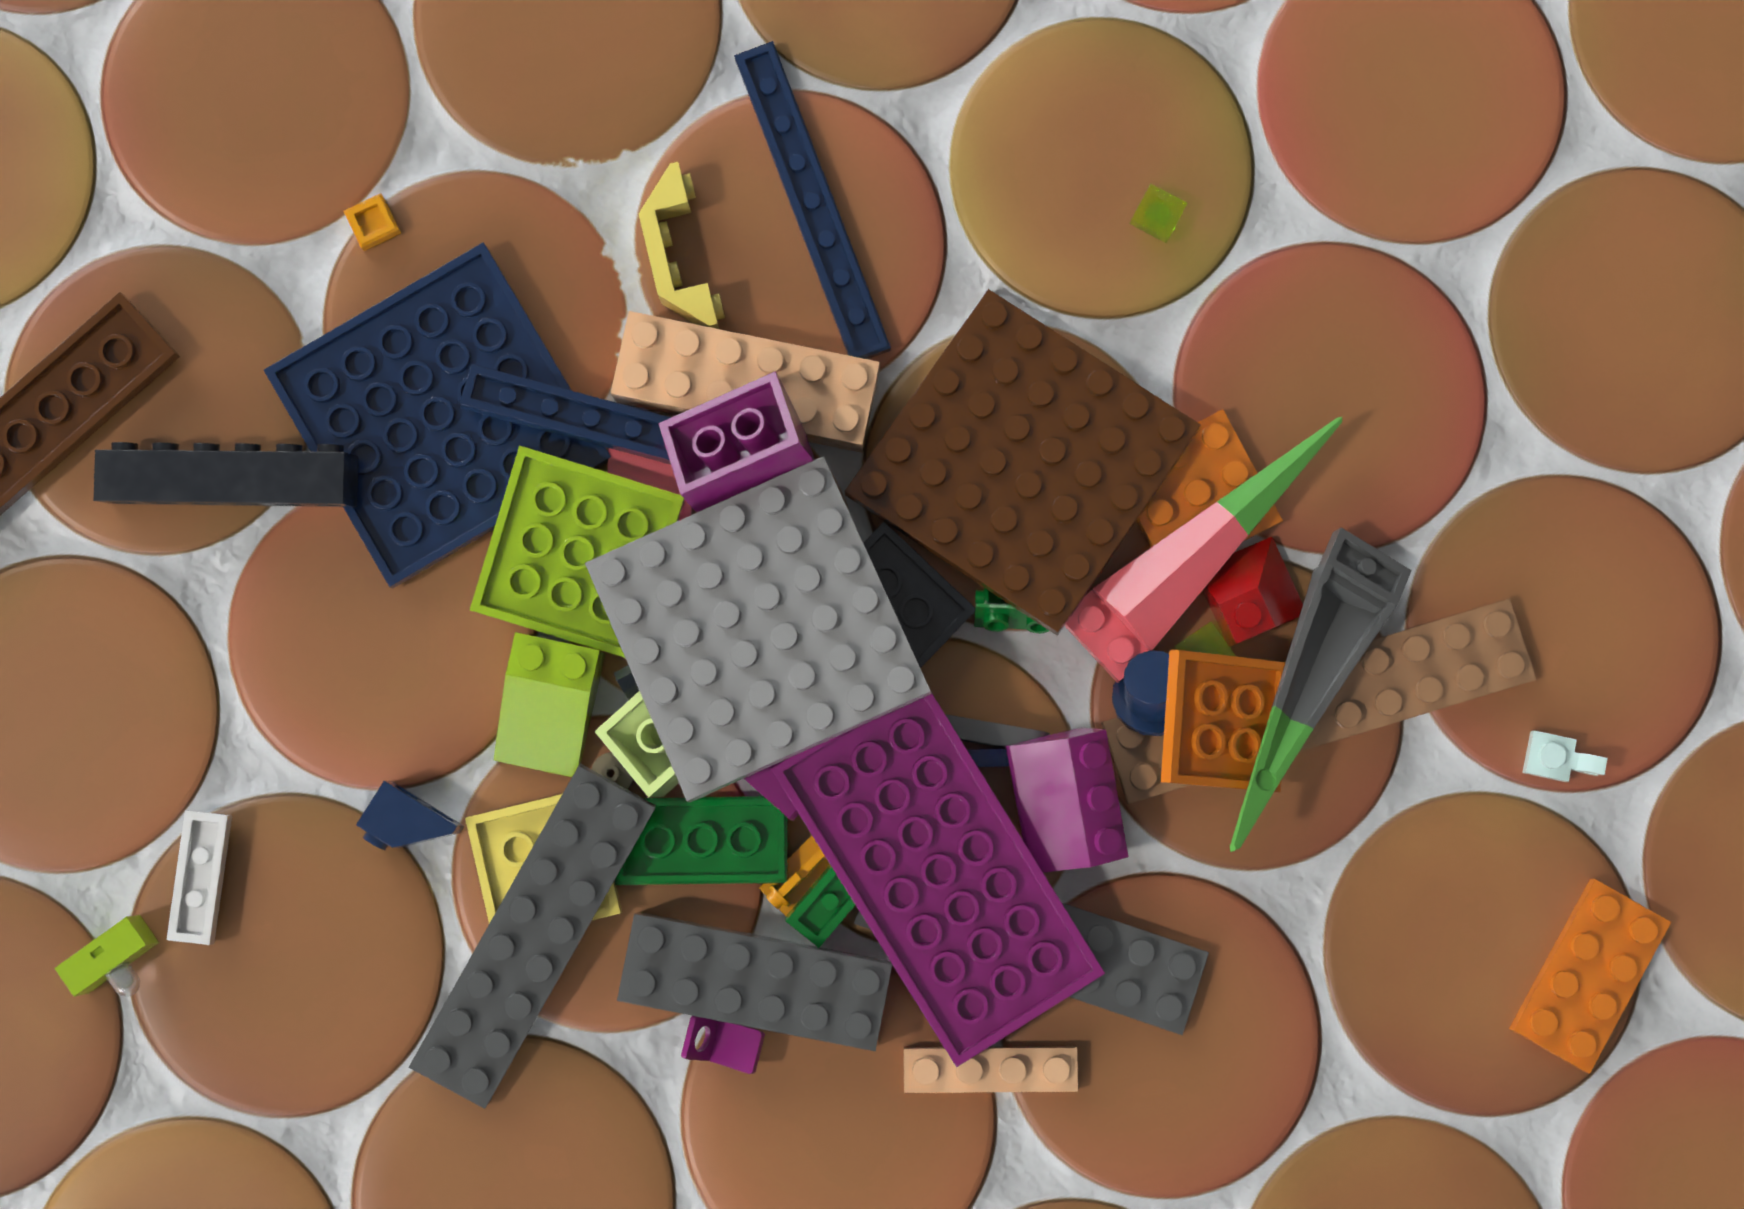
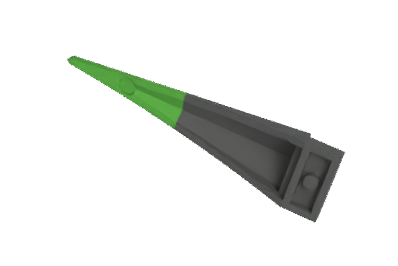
(1340, 617)

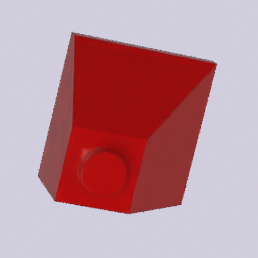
(1252, 593)

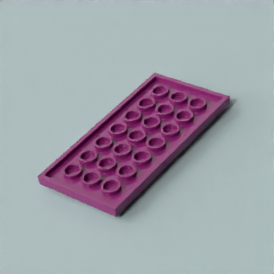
(939, 875)

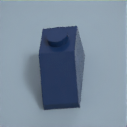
(403, 819)

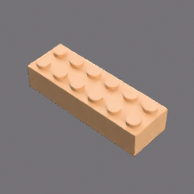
(683, 364)

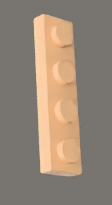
(992, 1070)

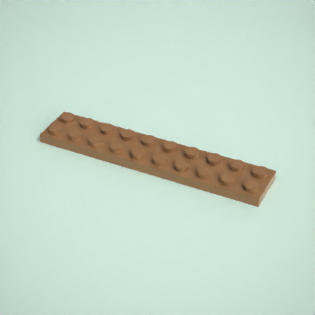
(1391, 682)

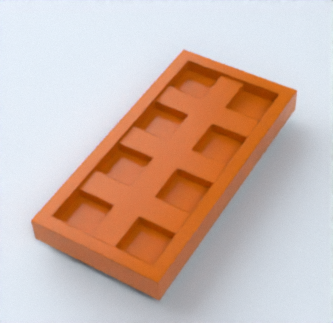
(1590, 975)

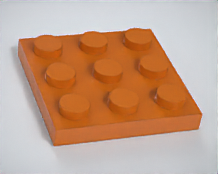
(1202, 476)
(1216, 717)

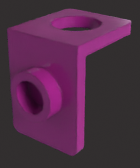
(724, 1044)

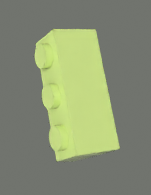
(638, 747)

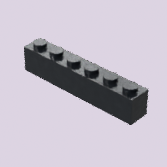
(226, 477)

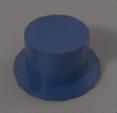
(1142, 693)

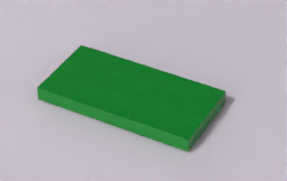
(709, 843)

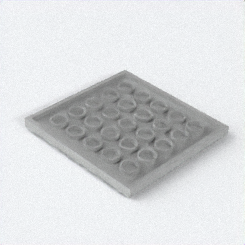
(757, 629)

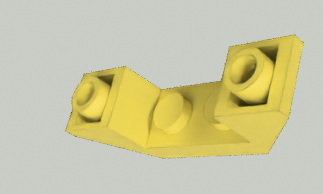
(668, 201)

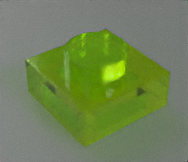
(1158, 213)
(1206, 641)

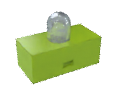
(109, 959)

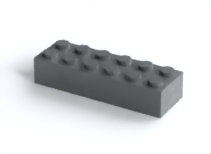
(754, 981)

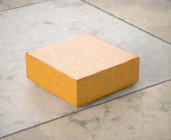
(372, 222)

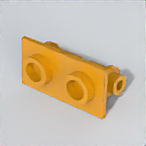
(803, 870)

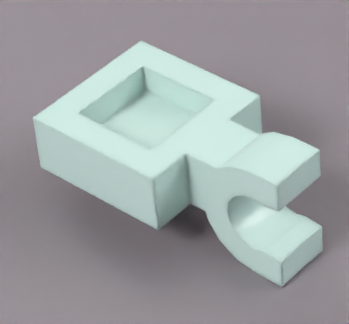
(1555, 757)

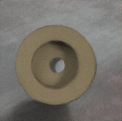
(609, 762)

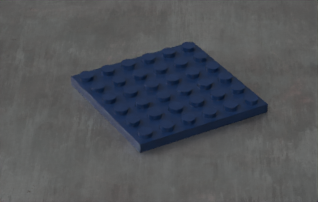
(393, 397)

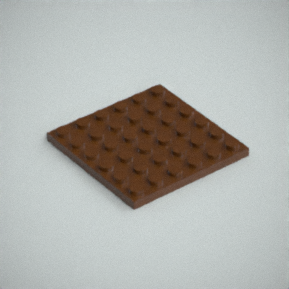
(1022, 461)

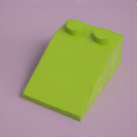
(547, 704)

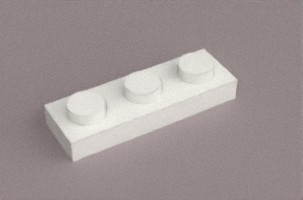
(199, 877)

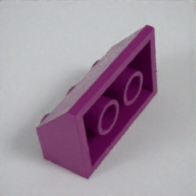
(735, 442)
(1068, 799)

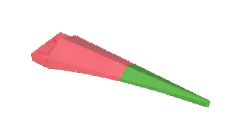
(1149, 594)

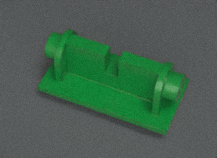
(998, 615)

